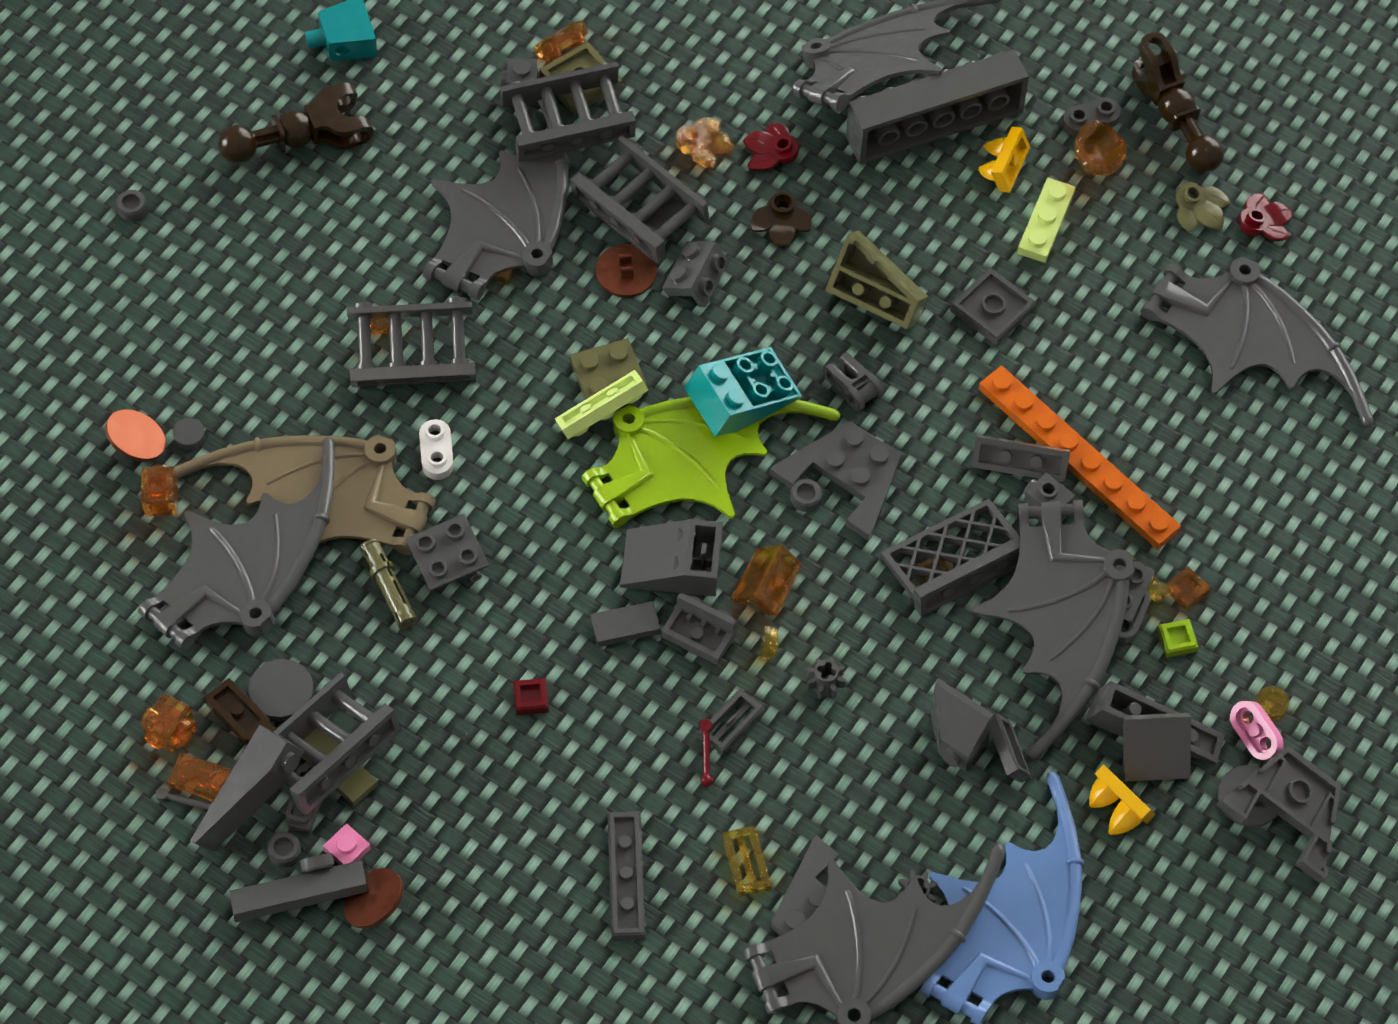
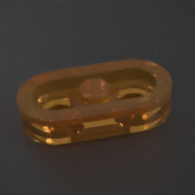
(568, 36)

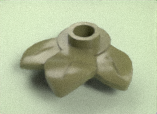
(1204, 209)

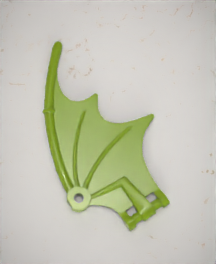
(675, 457)

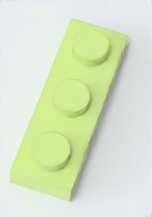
(1046, 220)
(601, 405)

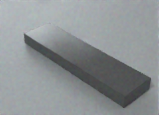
(626, 875)
(298, 891)

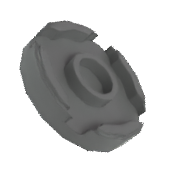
(280, 688)

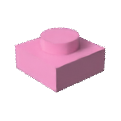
(347, 846)

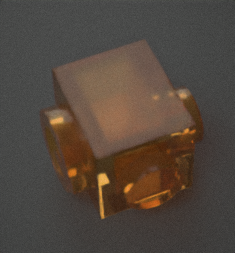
(159, 491)
(168, 724)

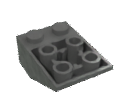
(673, 557)

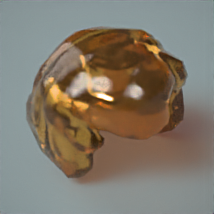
(1099, 148)

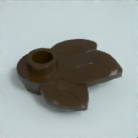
(781, 222)

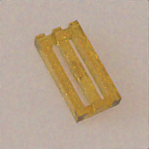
(752, 885)

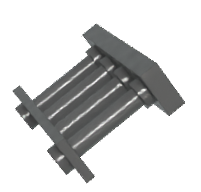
(573, 136)
(631, 224)
(428, 369)
(352, 750)

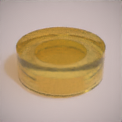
(769, 643)
(1273, 701)

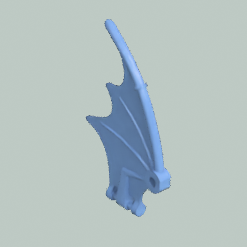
(1023, 926)

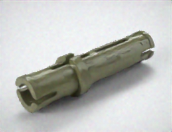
(383, 573)

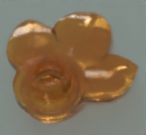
(704, 141)

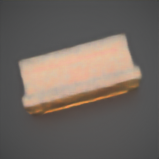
(768, 578)

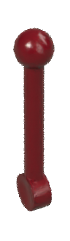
(706, 726)

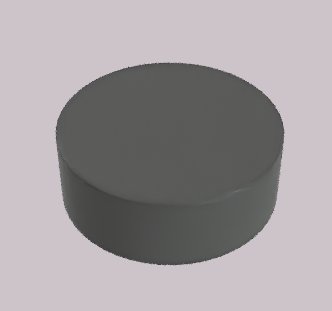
(131, 205)
(188, 434)
(805, 495)
(284, 849)
(317, 862)

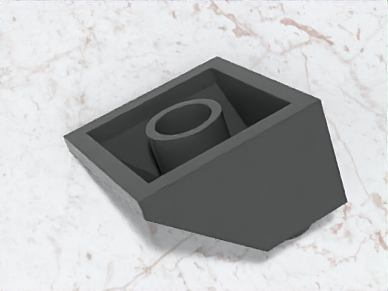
(958, 726)

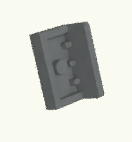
(696, 271)
(700, 628)

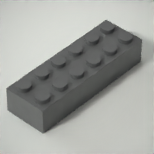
(936, 106)

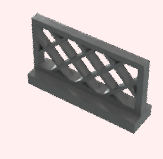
(969, 572)

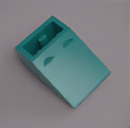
(740, 390)

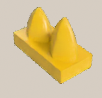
(1010, 155)
(1129, 811)

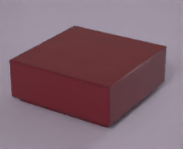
(530, 696)

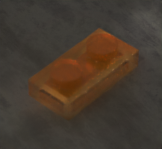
(198, 776)

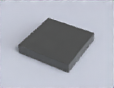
(993, 306)
(1156, 747)

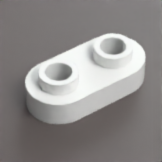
(436, 447)

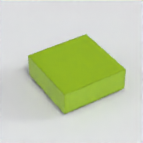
(1177, 638)

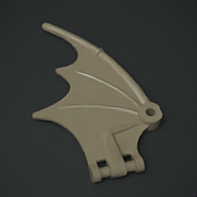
(366, 493)

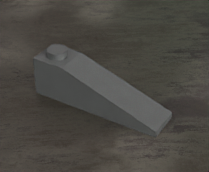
(1115, 701)
(255, 777)

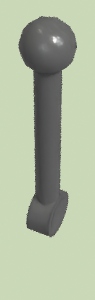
(163, 795)

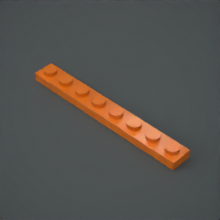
(1084, 460)

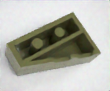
(875, 283)

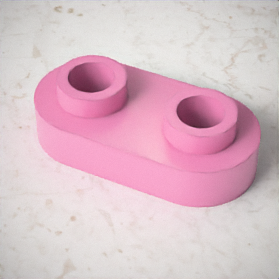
(1258, 731)

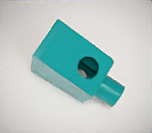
(344, 32)

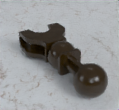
(1176, 105)
(320, 122)

